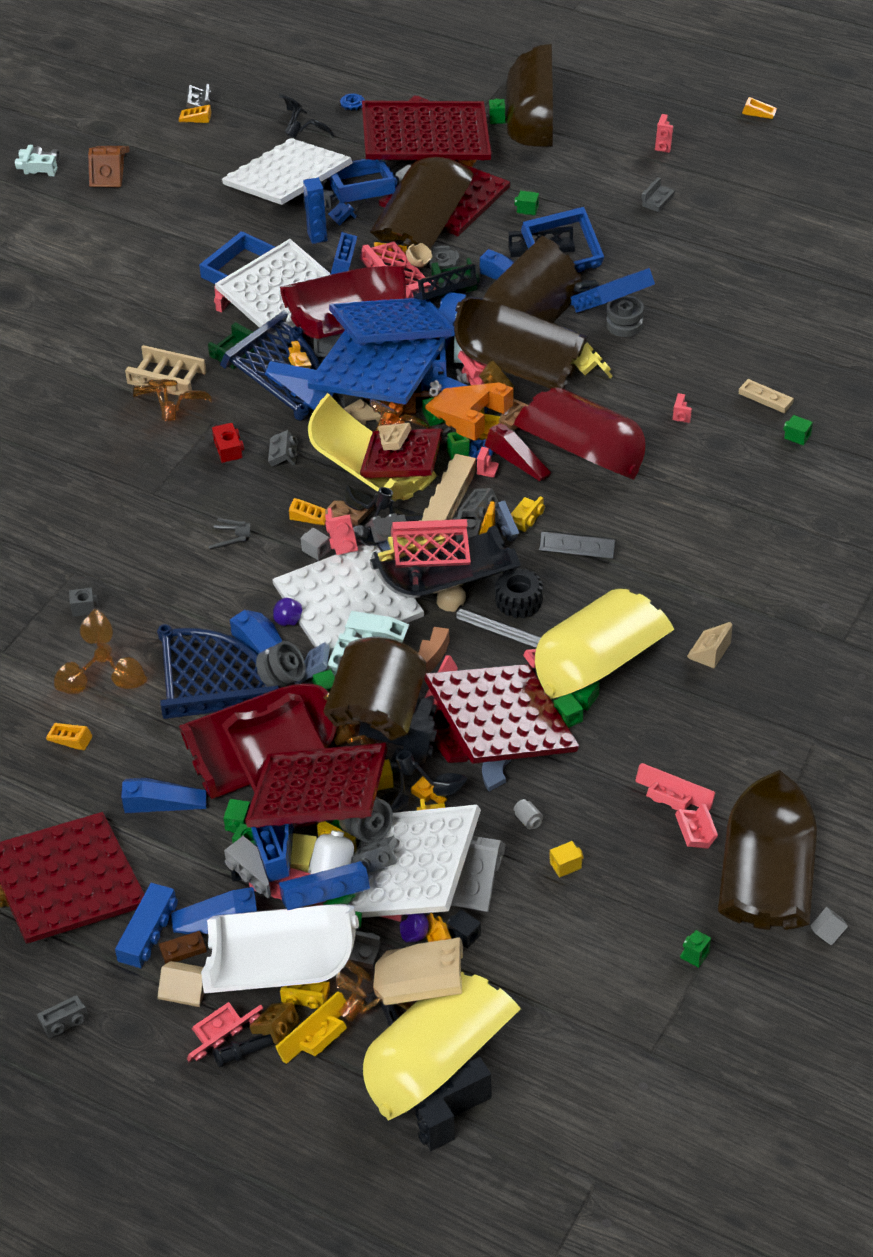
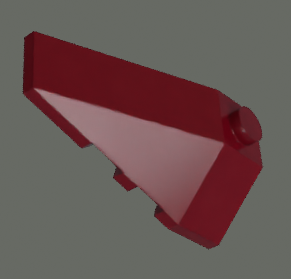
(510, 447)

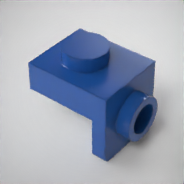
(341, 212)

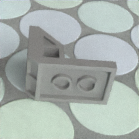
(478, 874)

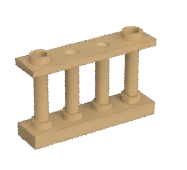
(140, 376)

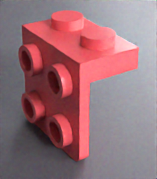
(341, 533)

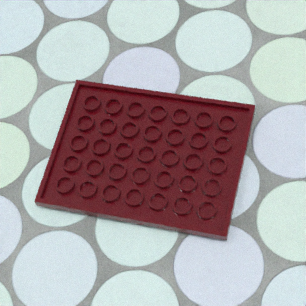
(425, 130)

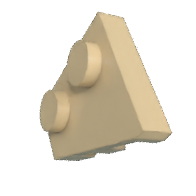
(362, 412)
(393, 435)

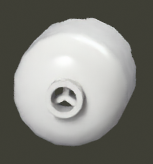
(331, 852)

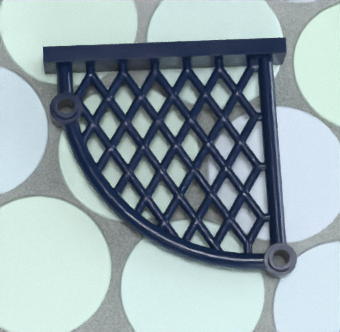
(234, 355)
(213, 701)

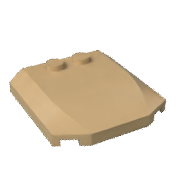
(419, 972)

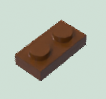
(182, 947)

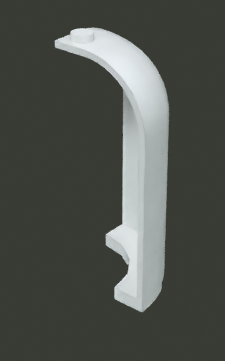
(278, 947)

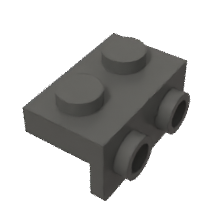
(197, 97)
(282, 448)
(382, 526)
(63, 1016)

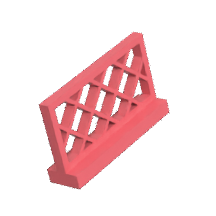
(371, 259)
(433, 529)

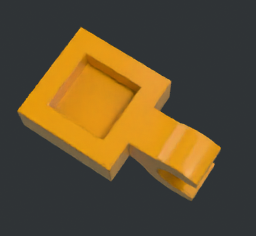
(297, 357)
(424, 790)
(438, 929)

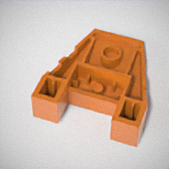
(462, 405)

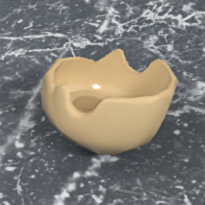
(418, 255)
(451, 599)

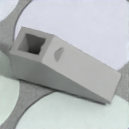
(246, 860)

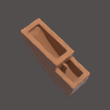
(434, 650)

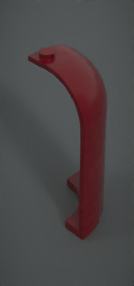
(311, 298)
(585, 430)
(277, 730)
(213, 751)

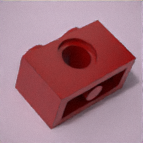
(227, 442)

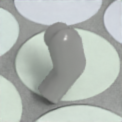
(435, 388)

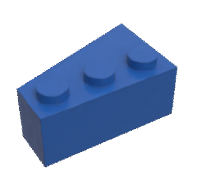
(274, 849)

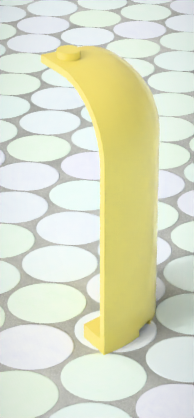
(346, 442)
(597, 641)
(432, 1044)

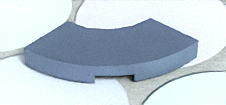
(493, 774)

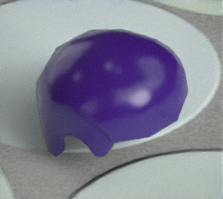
(287, 611)
(414, 927)

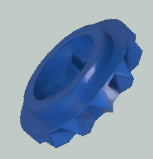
(346, 101)
(474, 445)

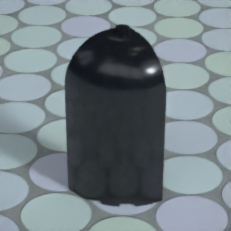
(486, 558)

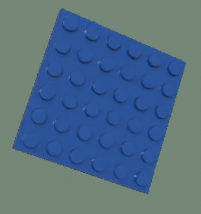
(391, 320)
(375, 370)

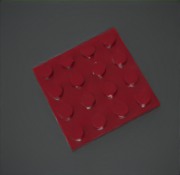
(414, 457)

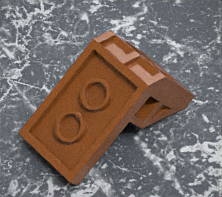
(106, 165)

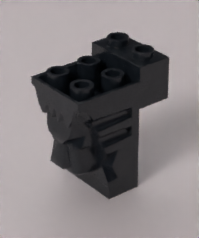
(419, 733)
(461, 1092)

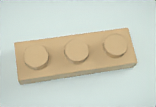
(766, 396)

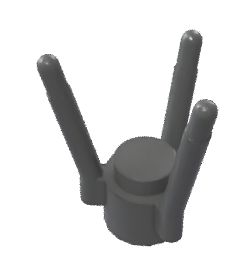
(241, 529)

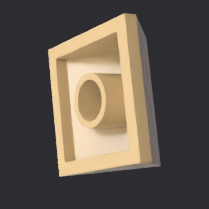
(712, 645)
(181, 984)

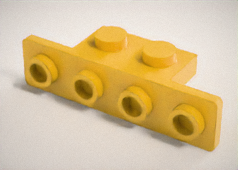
(315, 1031)

